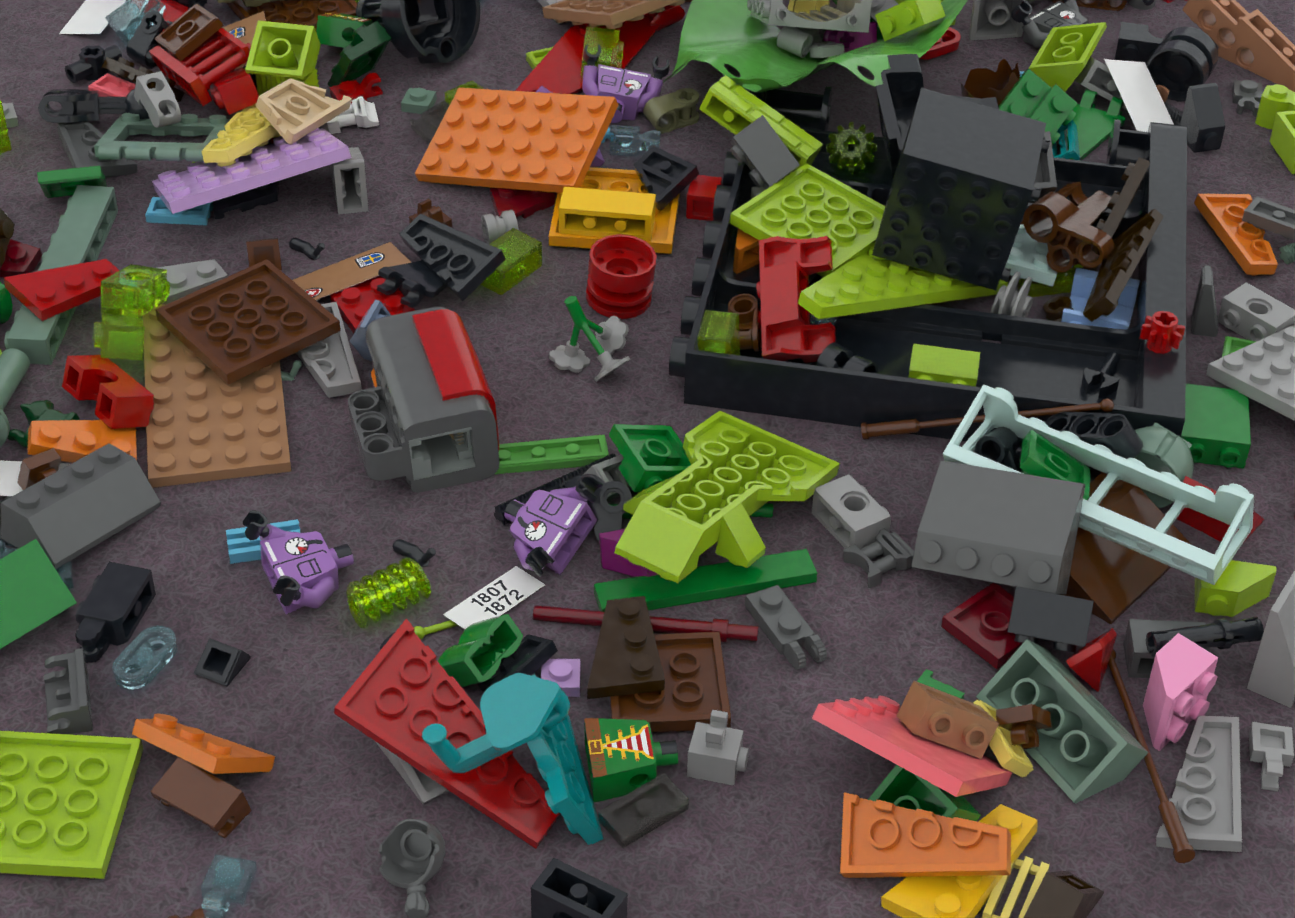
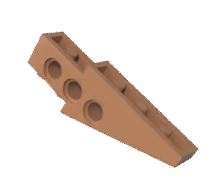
(1246, 39)

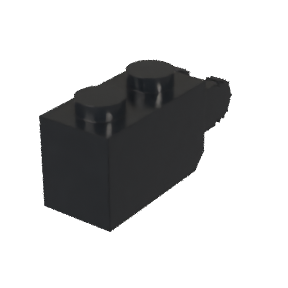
(113, 608)

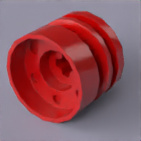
(620, 276)

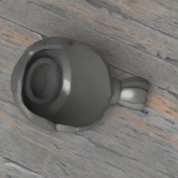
(411, 859)

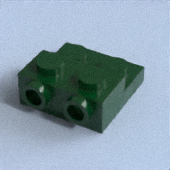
(360, 54)

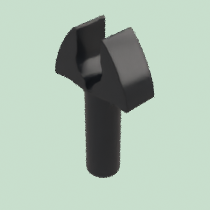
(1108, 383)

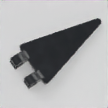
(415, 278)

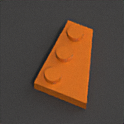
(78, 438)
(201, 748)

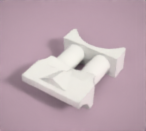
(359, 113)

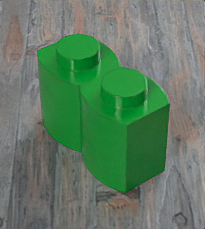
(481, 650)

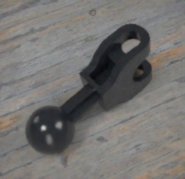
(86, 106)

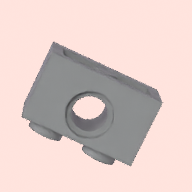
(1254, 313)
(849, 512)

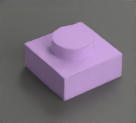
(565, 673)

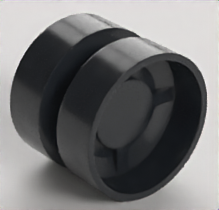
(1182, 61)

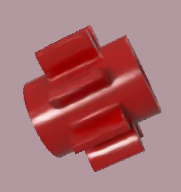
(1162, 332)

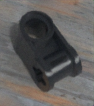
(144, 38)

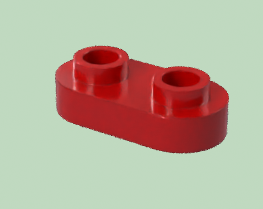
(947, 43)

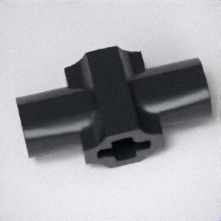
(91, 63)

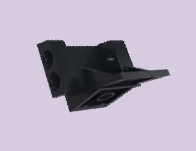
(898, 101)

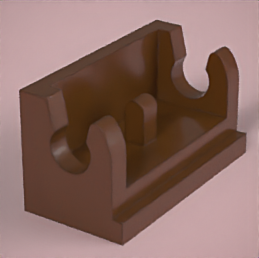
(202, 796)

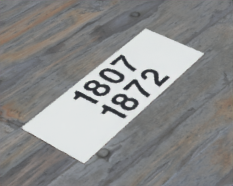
(495, 598)

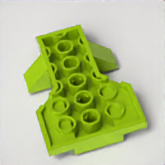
(729, 479)

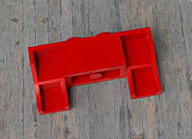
(783, 276)

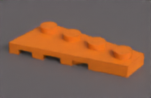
(1241, 238)
(917, 843)

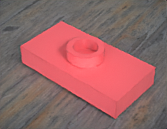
(111, 86)

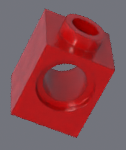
(701, 197)

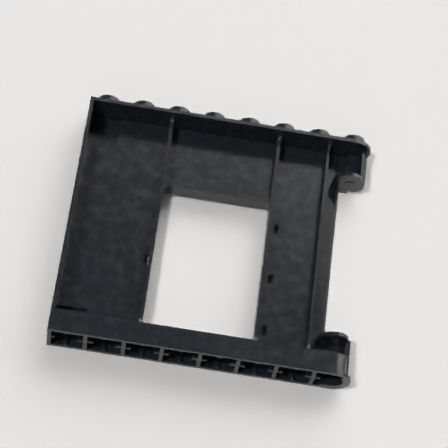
(1036, 359)

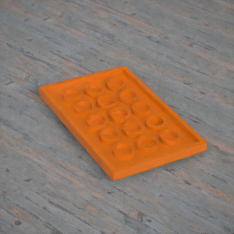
(517, 139)

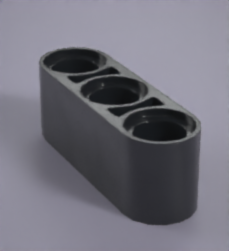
(1100, 428)

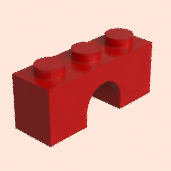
(119, 397)

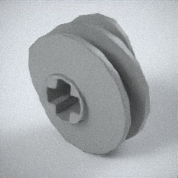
(1012, 302)

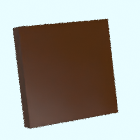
(188, 32)

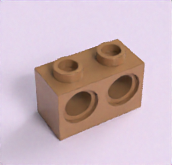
(947, 720)

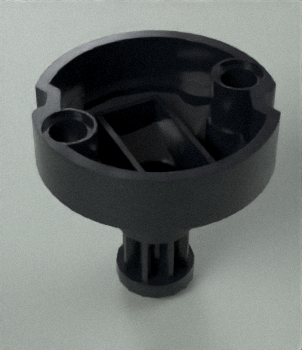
(426, 28)

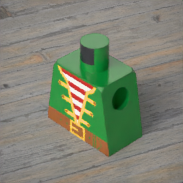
(337, 28)
(623, 756)

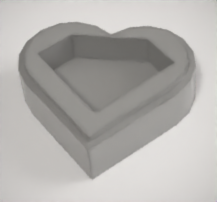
(826, 49)

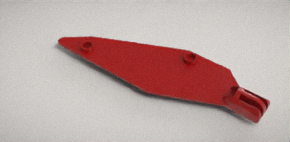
(562, 65)

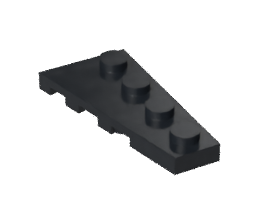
(451, 254)

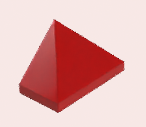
(1092, 660)

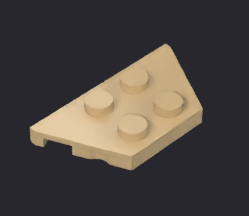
(299, 108)

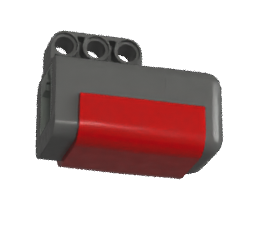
(428, 403)

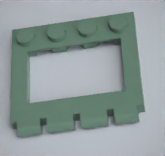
(114, 147)

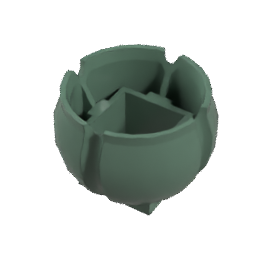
(1174, 456)

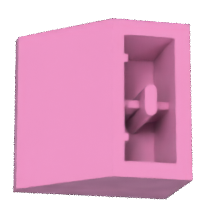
(1178, 689)

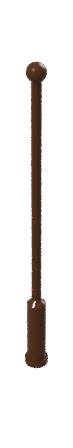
(914, 425)
(1183, 851)

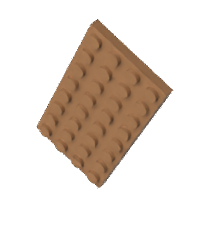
(202, 424)

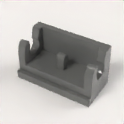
(68, 694)

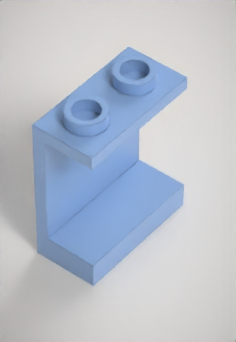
(1081, 290)

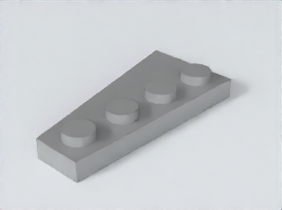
(1210, 787)

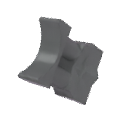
(891, 546)

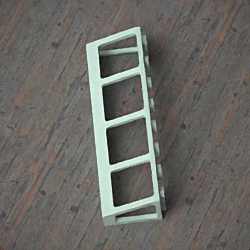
(1229, 505)

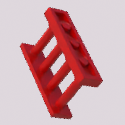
(193, 79)

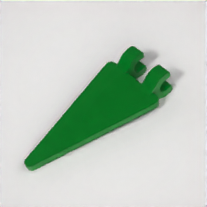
(1094, 124)

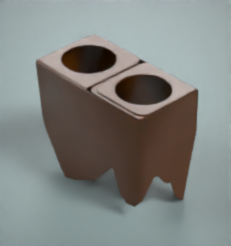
(987, 84)

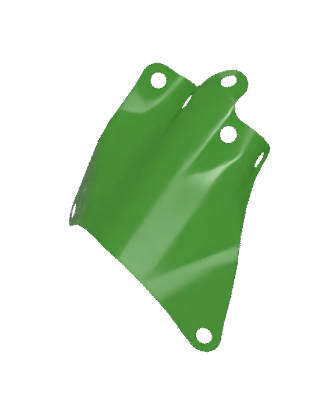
(728, 34)

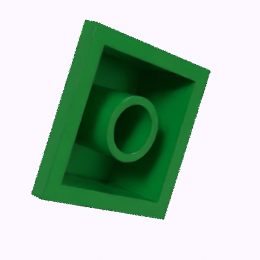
(914, 793)

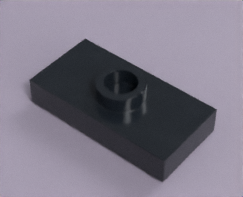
(526, 659)

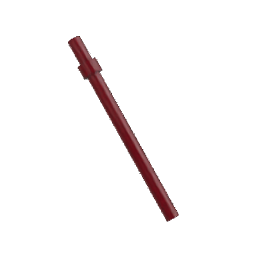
(659, 624)

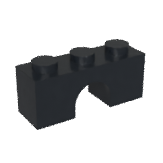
(1136, 43)

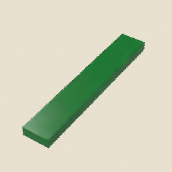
(713, 581)

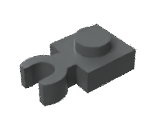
(1247, 95)

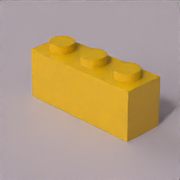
(606, 213)

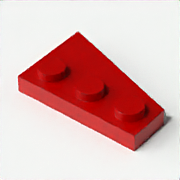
(60, 288)

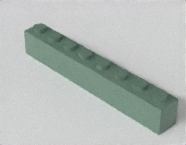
(76, 241)

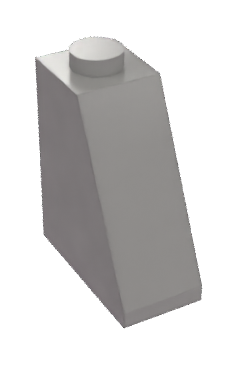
(350, 183)

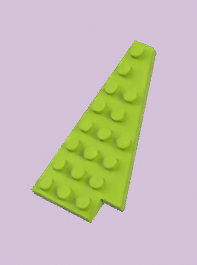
(882, 284)

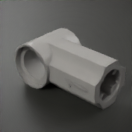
(798, 39)

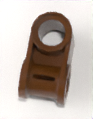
(749, 328)

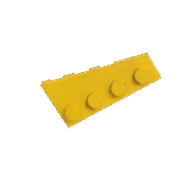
(958, 894)

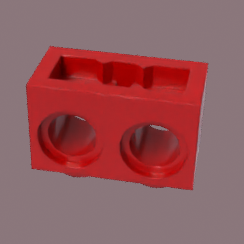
(234, 91)

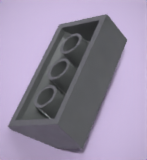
(79, 505)

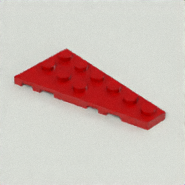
(407, 692)

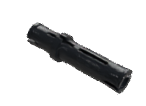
(1218, 634)

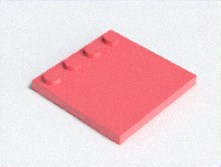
(877, 728)

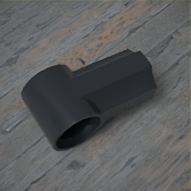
(1008, 444)

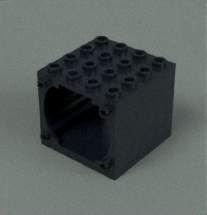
(961, 189)

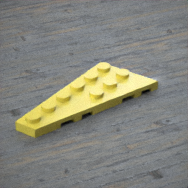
(242, 134)

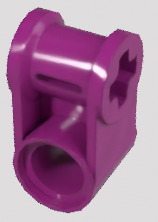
(852, 40)

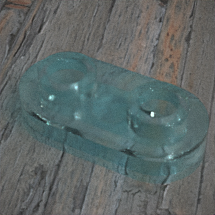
(141, 661)

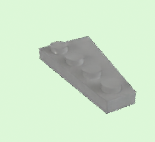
(332, 361)

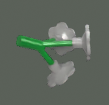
(609, 337)

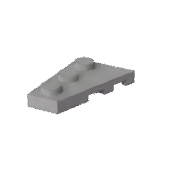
(191, 277)

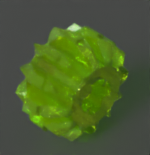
(863, 147)

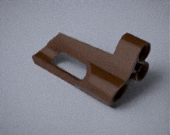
(1069, 227)

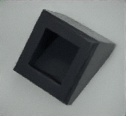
(221, 662)

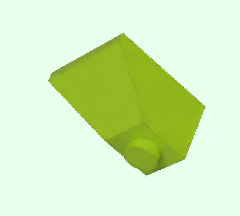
(283, 50)

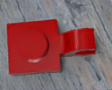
(354, 89)

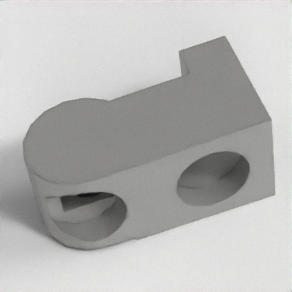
(158, 101)

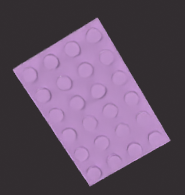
(265, 165)

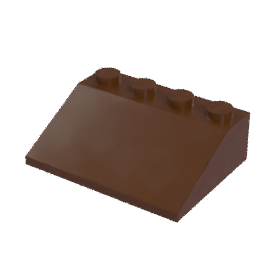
(1109, 571)

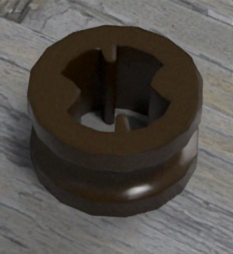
(1055, 307)

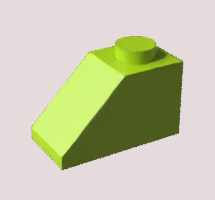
(1235, 590)

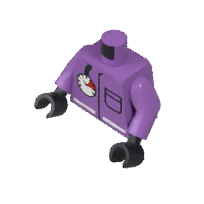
(629, 87)
(552, 525)
(297, 563)

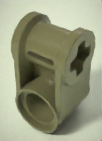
(672, 111)

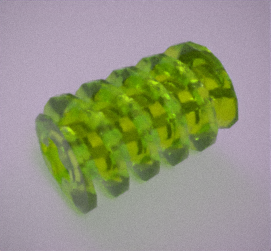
(387, 588)

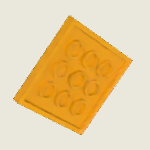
(625, 181)

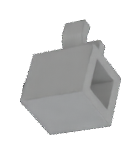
(716, 751)

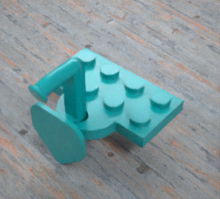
(536, 713)

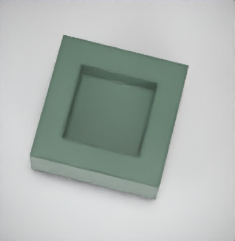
(418, 100)

